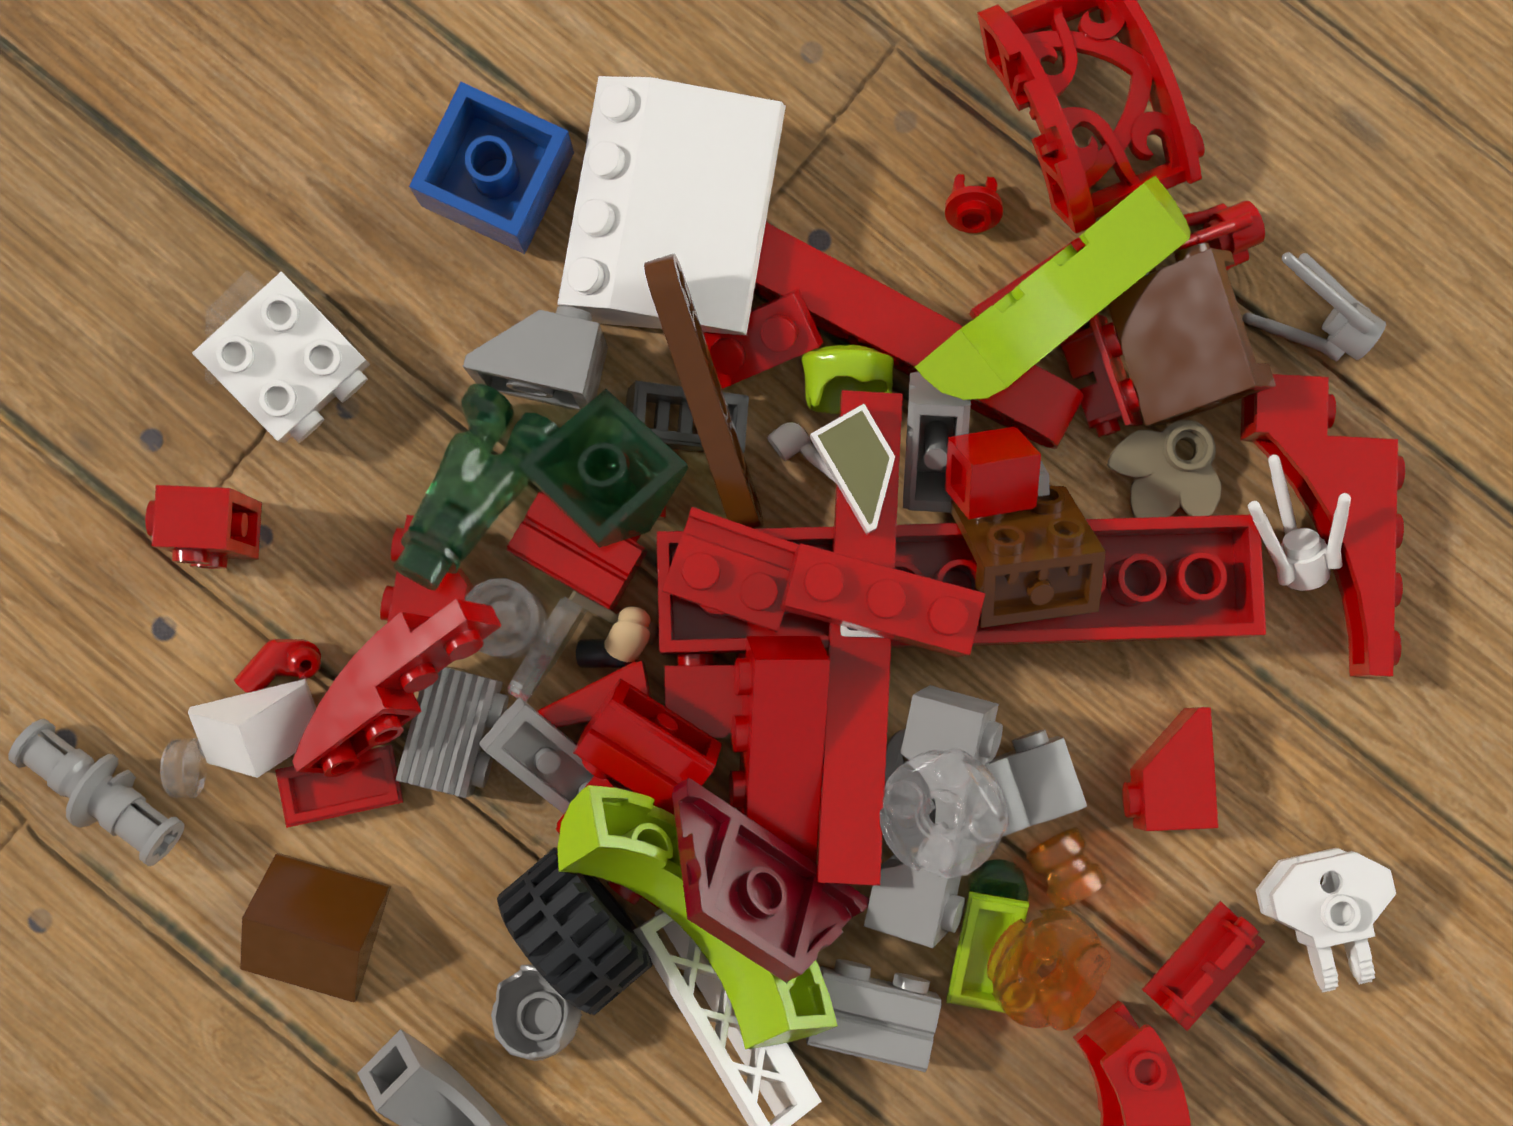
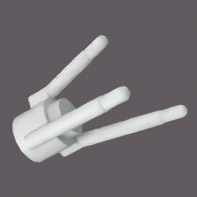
(1303, 557)

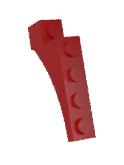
(1294, 425)

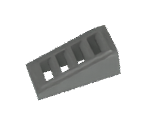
(663, 396)

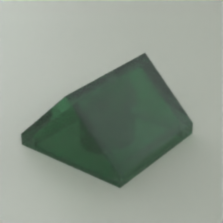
(606, 471)

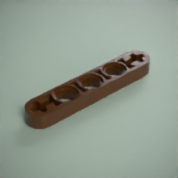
(703, 390)

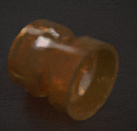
(1066, 868)

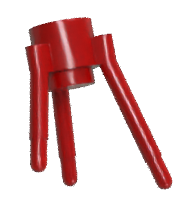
(1228, 229)

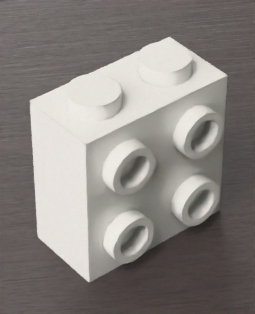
(283, 360)

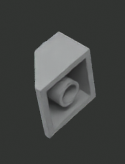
(544, 358)

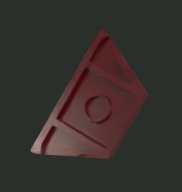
(755, 886)

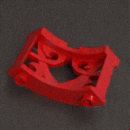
(1014, 50)
(1132, 1072)

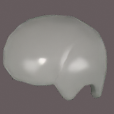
(532, 1016)

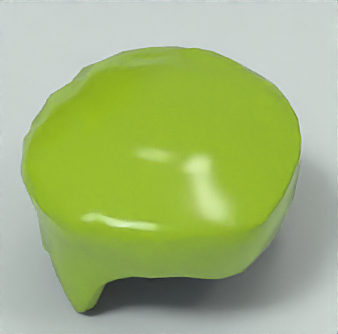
(844, 368)

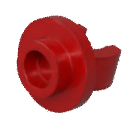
(973, 207)

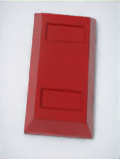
(317, 797)

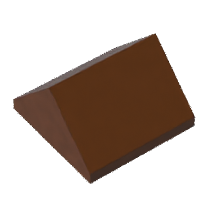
(312, 926)

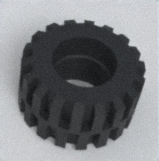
(573, 933)

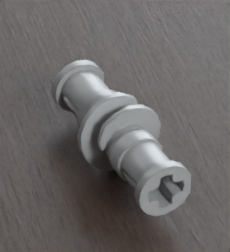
(95, 793)

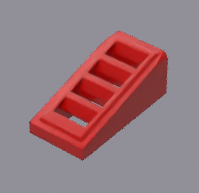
(584, 703)

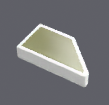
(858, 462)

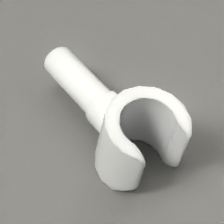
(791, 439)

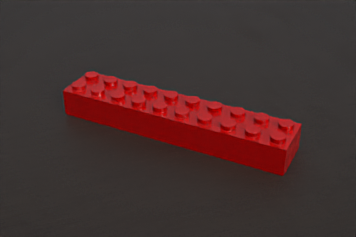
(1157, 584)

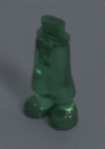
(470, 486)

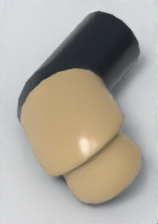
(622, 644)

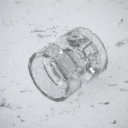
(518, 612)

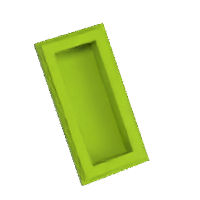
(982, 926)

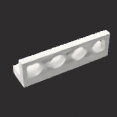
(767, 1069)

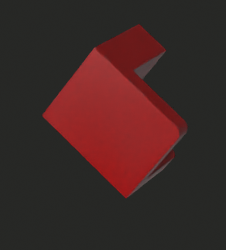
(992, 472)

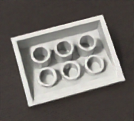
(667, 176)

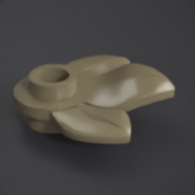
(1162, 478)

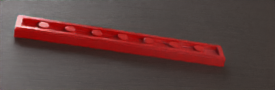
(859, 687)

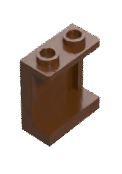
(1187, 338)

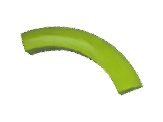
(1059, 296)
(636, 846)

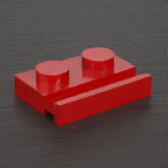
(731, 569)

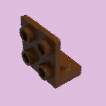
(1035, 561)

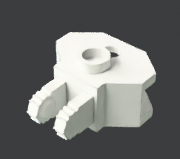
(1329, 912)

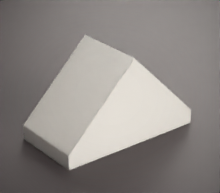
(254, 728)

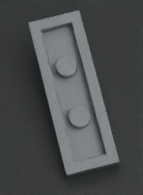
(538, 754)

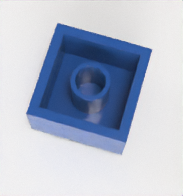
(492, 167)

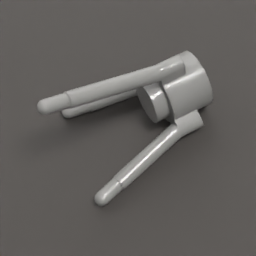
(1349, 325)

